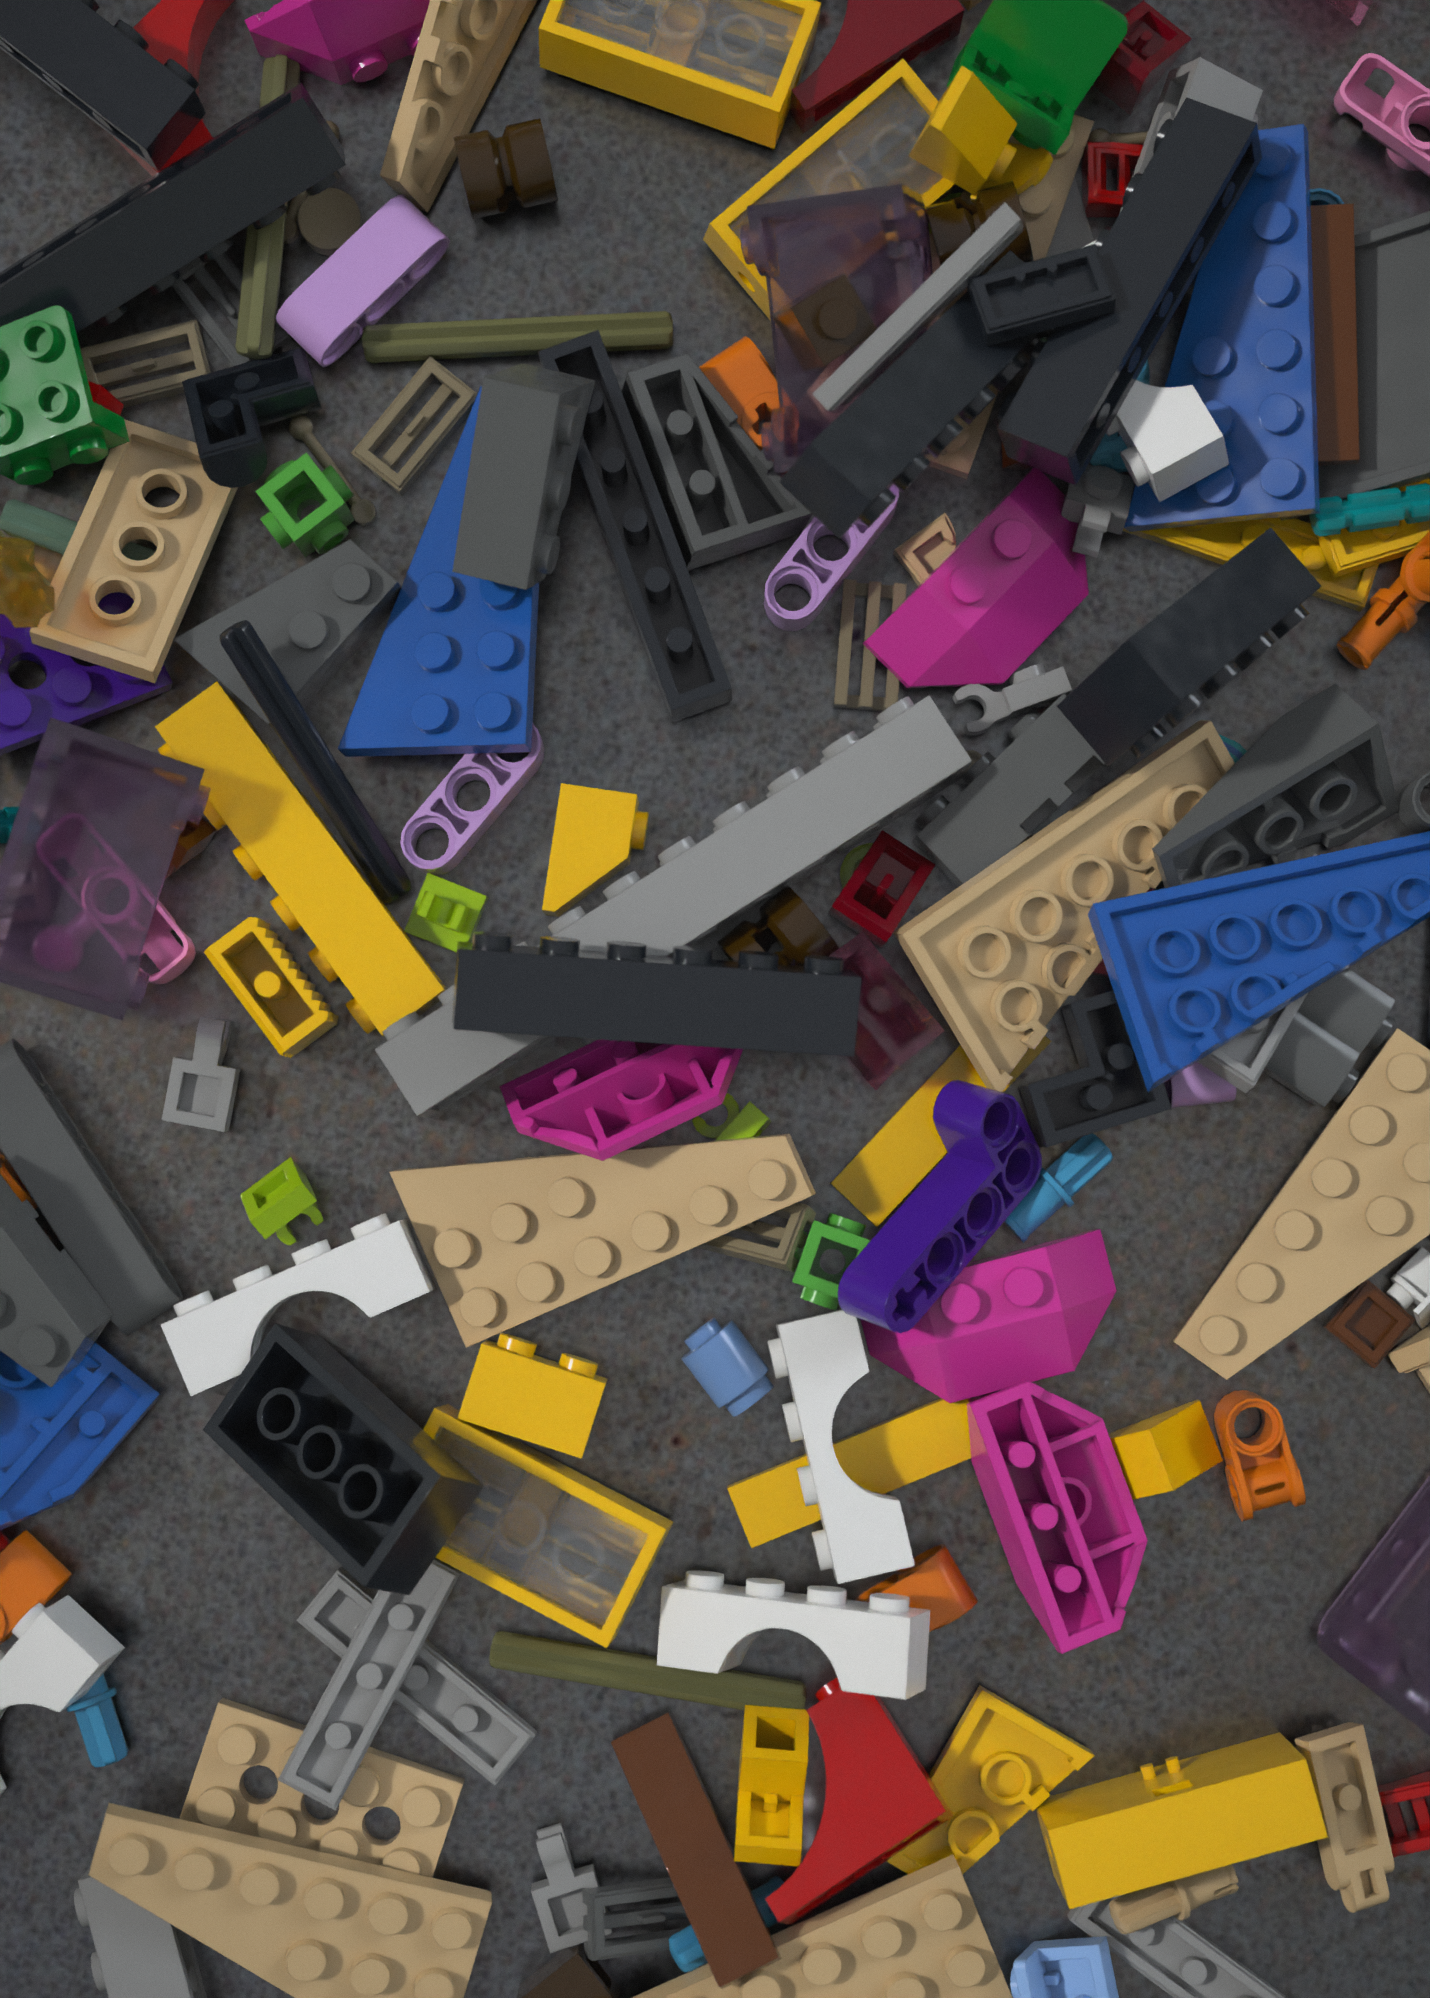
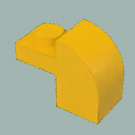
(771, 1785)

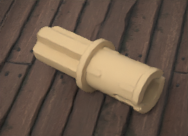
(1171, 1898)

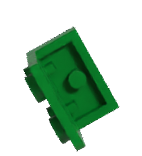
(1042, 60)
(48, 401)

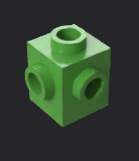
(297, 486)
(836, 1234)

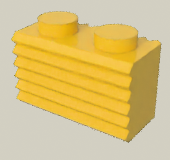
(271, 986)

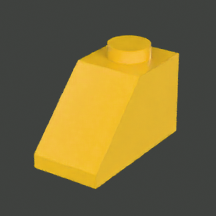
(967, 135)
(590, 843)

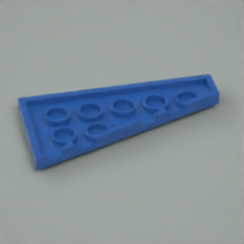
(1252, 353)
(454, 652)
(1237, 947)

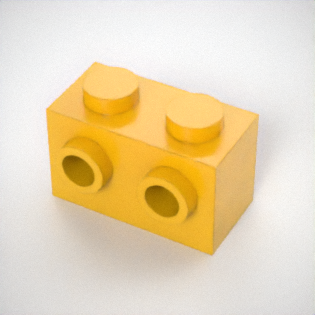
(533, 1395)

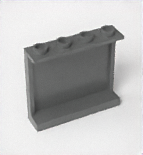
(1391, 361)

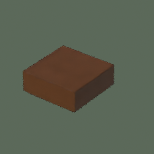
(1368, 1323)

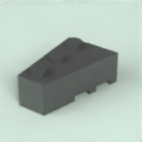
(705, 465)
(520, 473)
(306, 622)
(1007, 795)
(45, 1300)

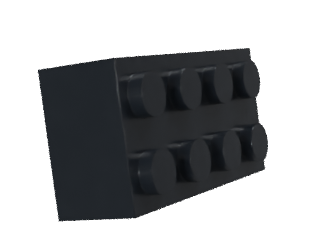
(1191, 649)
(343, 1460)

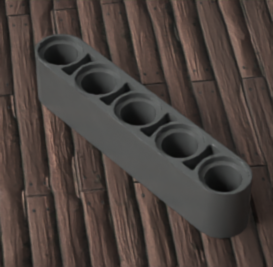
(79, 1196)

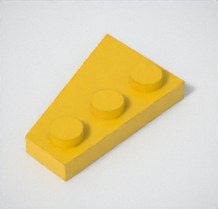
(990, 1777)

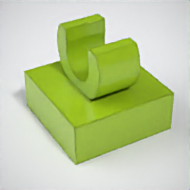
(445, 913)
(739, 1124)
(279, 1199)

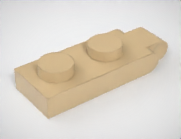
(1346, 1788)

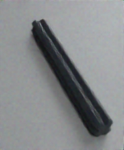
(314, 760)

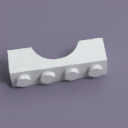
(1168, 437)
(221, 1336)
(861, 1528)
(871, 1644)
(55, 1658)

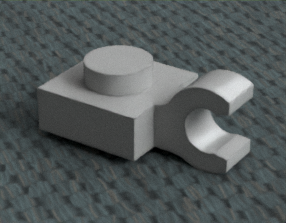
(1098, 505)
(1027, 690)
(201, 1088)
(560, 1895)

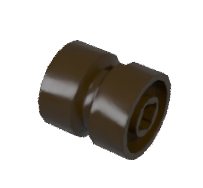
(506, 168)
(956, 221)
(783, 921)

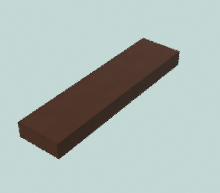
(1335, 333)
(695, 1851)

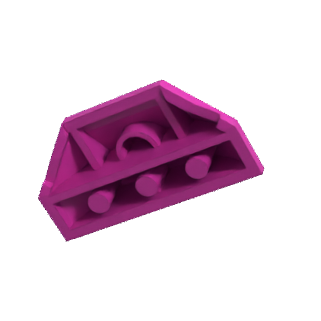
(340, 36)
(989, 596)
(618, 1093)
(1005, 1320)
(1058, 1509)

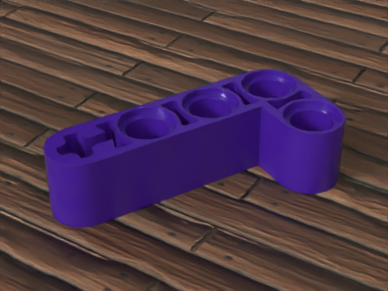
(951, 1213)

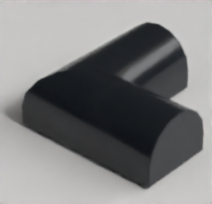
(236, 401)

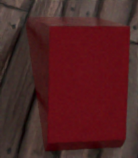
(1141, 57)
(881, 889)

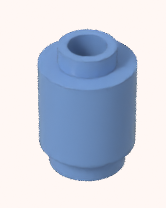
(727, 1366)

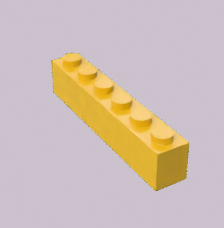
(301, 861)

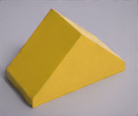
(1165, 1450)

